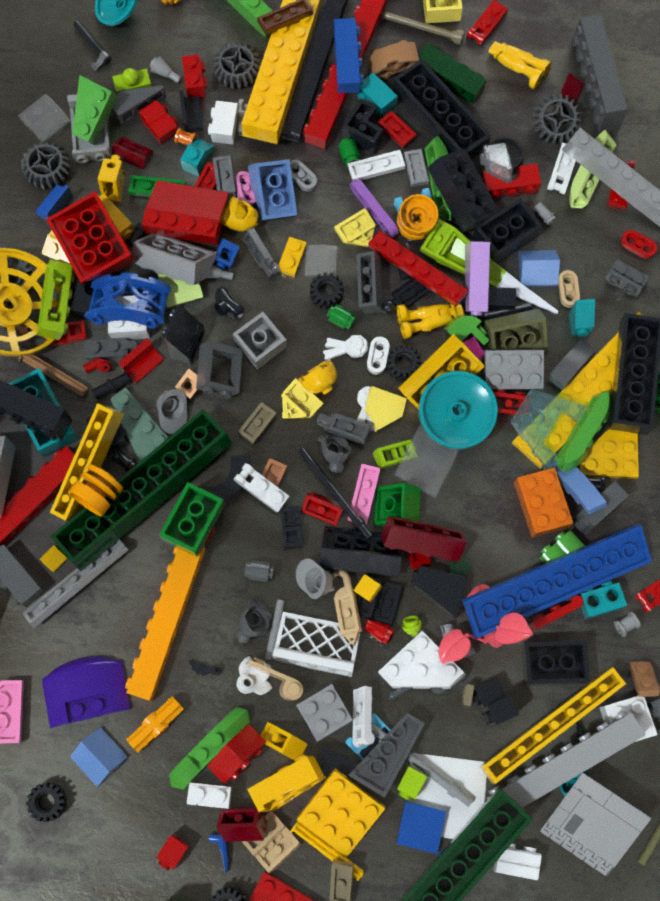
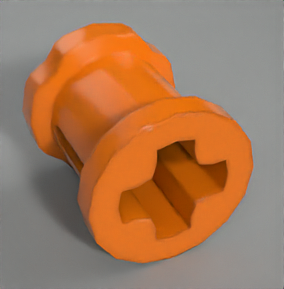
(184, 137)

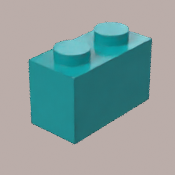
(378, 94)

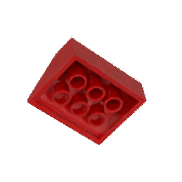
(185, 212)
(90, 238)

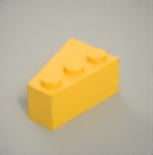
(286, 784)

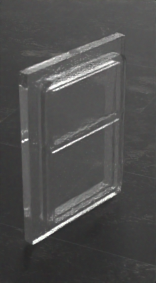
(425, 463)

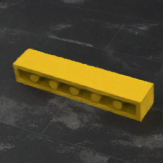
(92, 451)

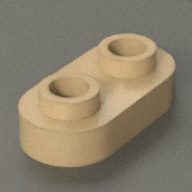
(568, 290)

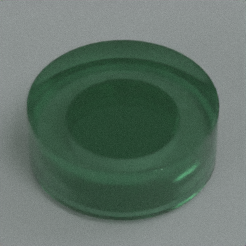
(459, 568)

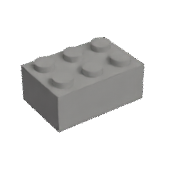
(514, 369)

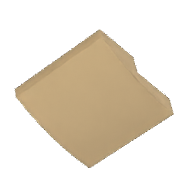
(277, 844)

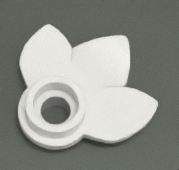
(256, 678)

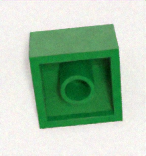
(398, 501)

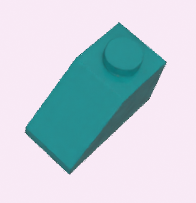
(196, 156)
(582, 317)

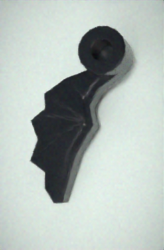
(203, 669)

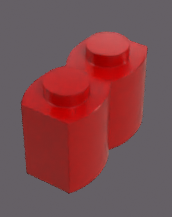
(158, 121)

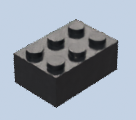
(508, 230)
(555, 663)

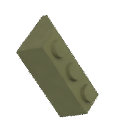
(518, 331)

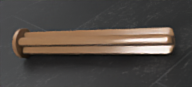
(54, 374)

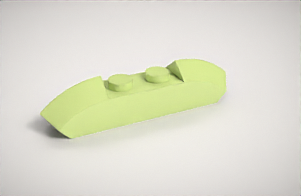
(585, 181)

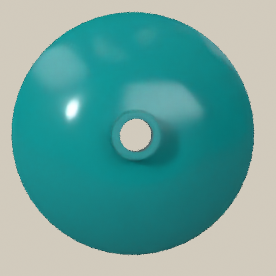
(114, 11)

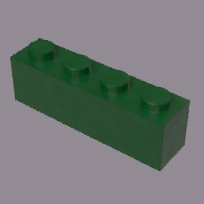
(453, 74)

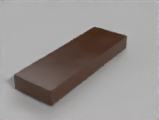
(285, 16)

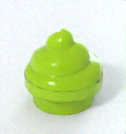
(412, 625)

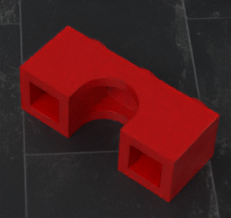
(527, 183)

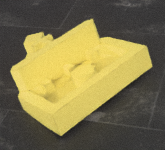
(356, 229)
(299, 402)
(383, 407)

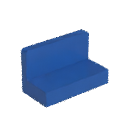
(55, 201)

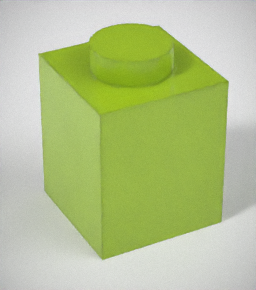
(411, 784)

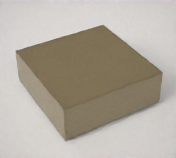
(467, 695)

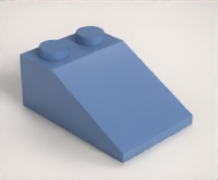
(273, 189)

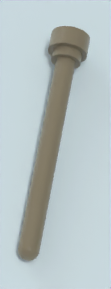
(455, 35)

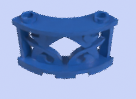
(105, 308)

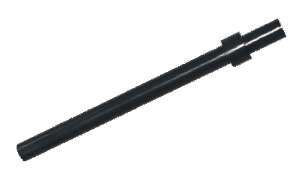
(357, 521)

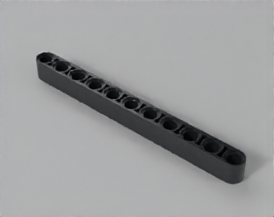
(313, 71)

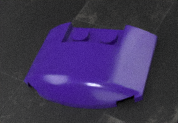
(85, 690)

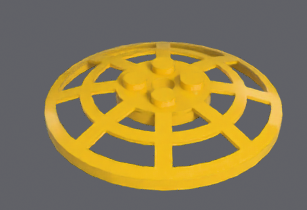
(21, 301)

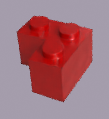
(237, 754)

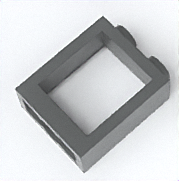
(223, 351)
(614, 496)

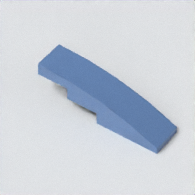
(581, 489)

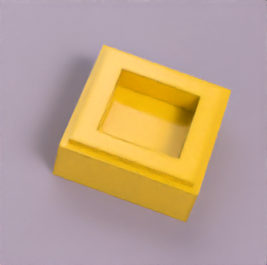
(367, 588)

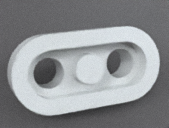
(378, 356)

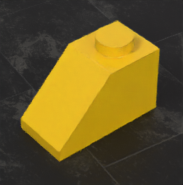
(283, 741)

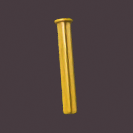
(324, 847)

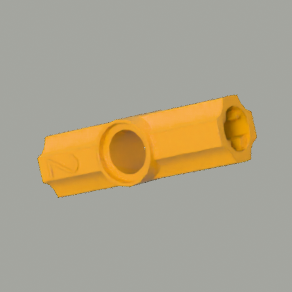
(155, 724)

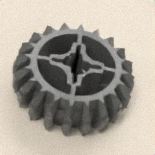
(232, 60)
(555, 126)
(37, 172)

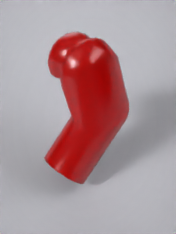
(98, 364)

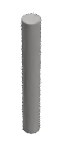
(274, 629)

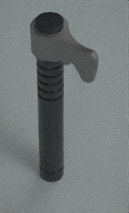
(104, 57)

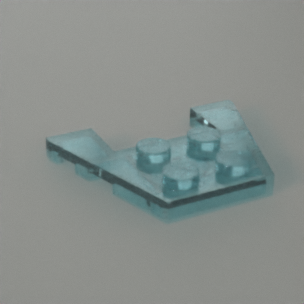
(538, 416)

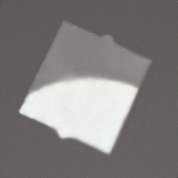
(320, 259)

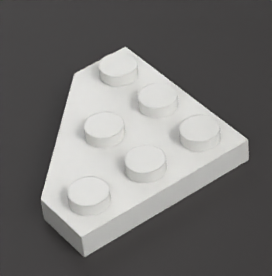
(420, 667)

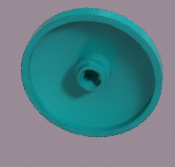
(458, 410)

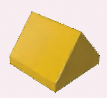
(53, 558)

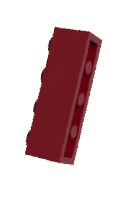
(423, 539)

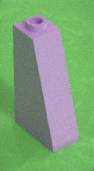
(477, 277)

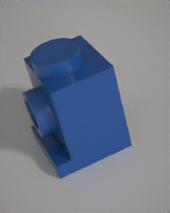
(230, 250)

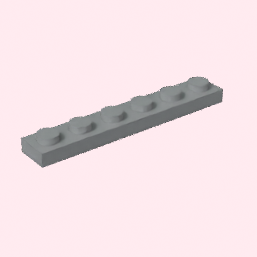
(71, 585)

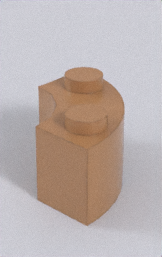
(393, 59)

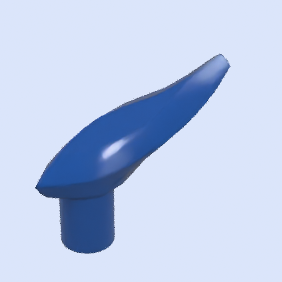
(223, 847)

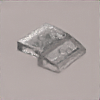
(44, 118)

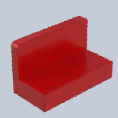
(140, 361)

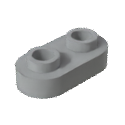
(304, 175)

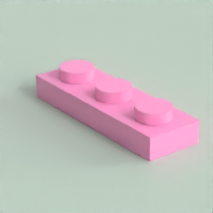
(365, 491)

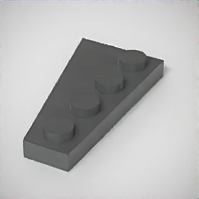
(385, 760)

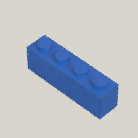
(347, 55)

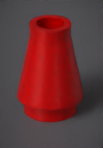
(380, 631)

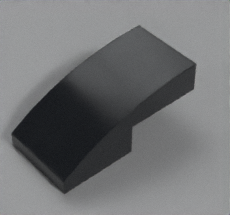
(291, 526)

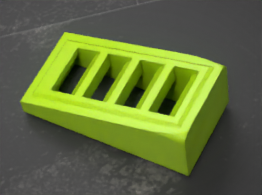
(383, 457)

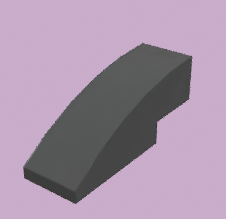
(571, 364)

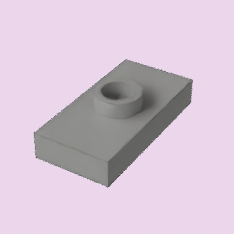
(416, 168)

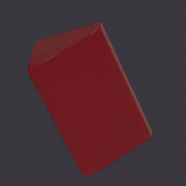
(572, 88)
(131, 152)

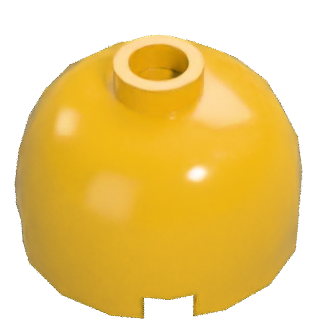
(320, 378)

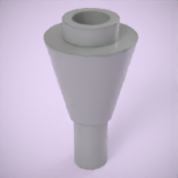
(160, 67)
(216, 272)

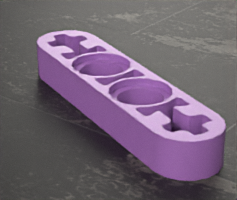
(374, 208)

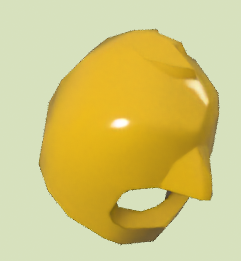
(240, 215)

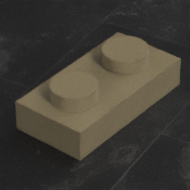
(257, 423)
(341, 881)

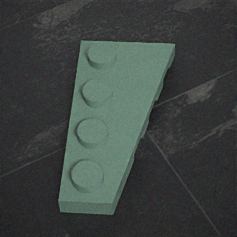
(138, 425)

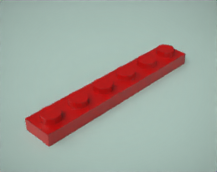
(418, 268)

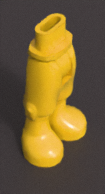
(517, 61)
(431, 317)

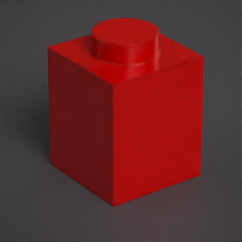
(172, 852)

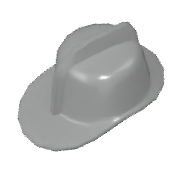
(172, 410)
(313, 579)

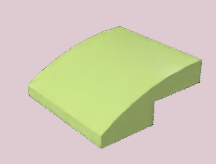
(180, 291)

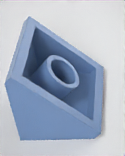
(539, 268)
(98, 756)

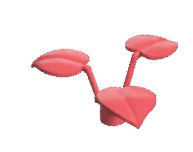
(512, 629)

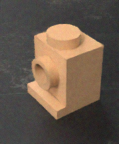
(190, 377)

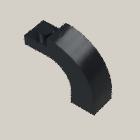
(229, 488)

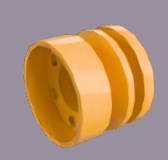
(416, 207)
(97, 487)

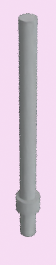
(452, 789)

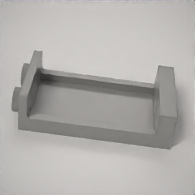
(83, 150)

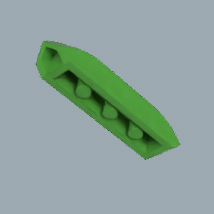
(433, 151)
(581, 437)
(208, 748)

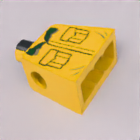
(112, 171)

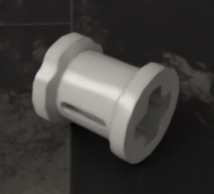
(627, 624)

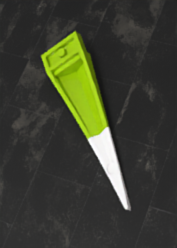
(448, 248)

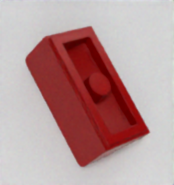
(322, 508)

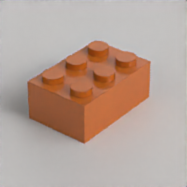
(543, 502)

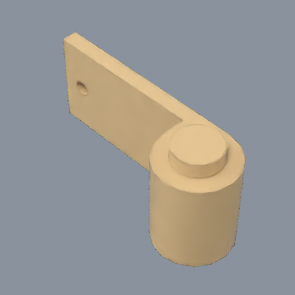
(289, 689)

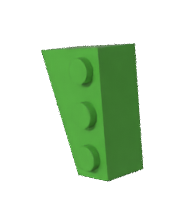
(91, 109)

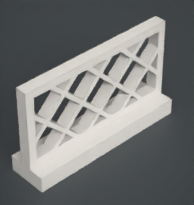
(310, 660)

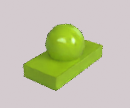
(131, 79)

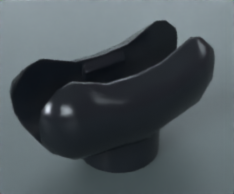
(227, 305)

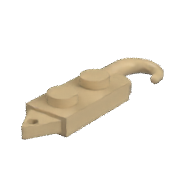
(347, 609)

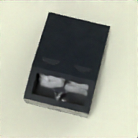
(182, 335)

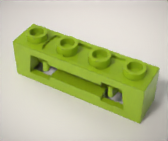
(49, 326)

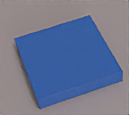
(421, 827)

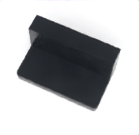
(191, 113)

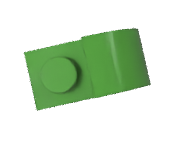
(464, 325)

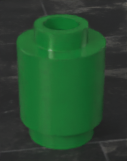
(349, 151)
(341, 317)

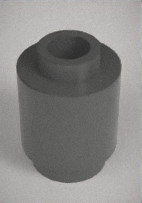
(259, 571)

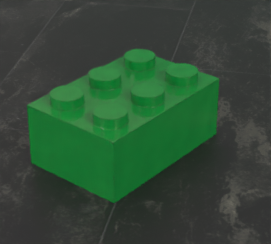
(192, 519)

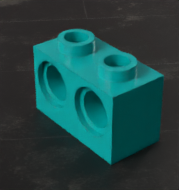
(603, 604)

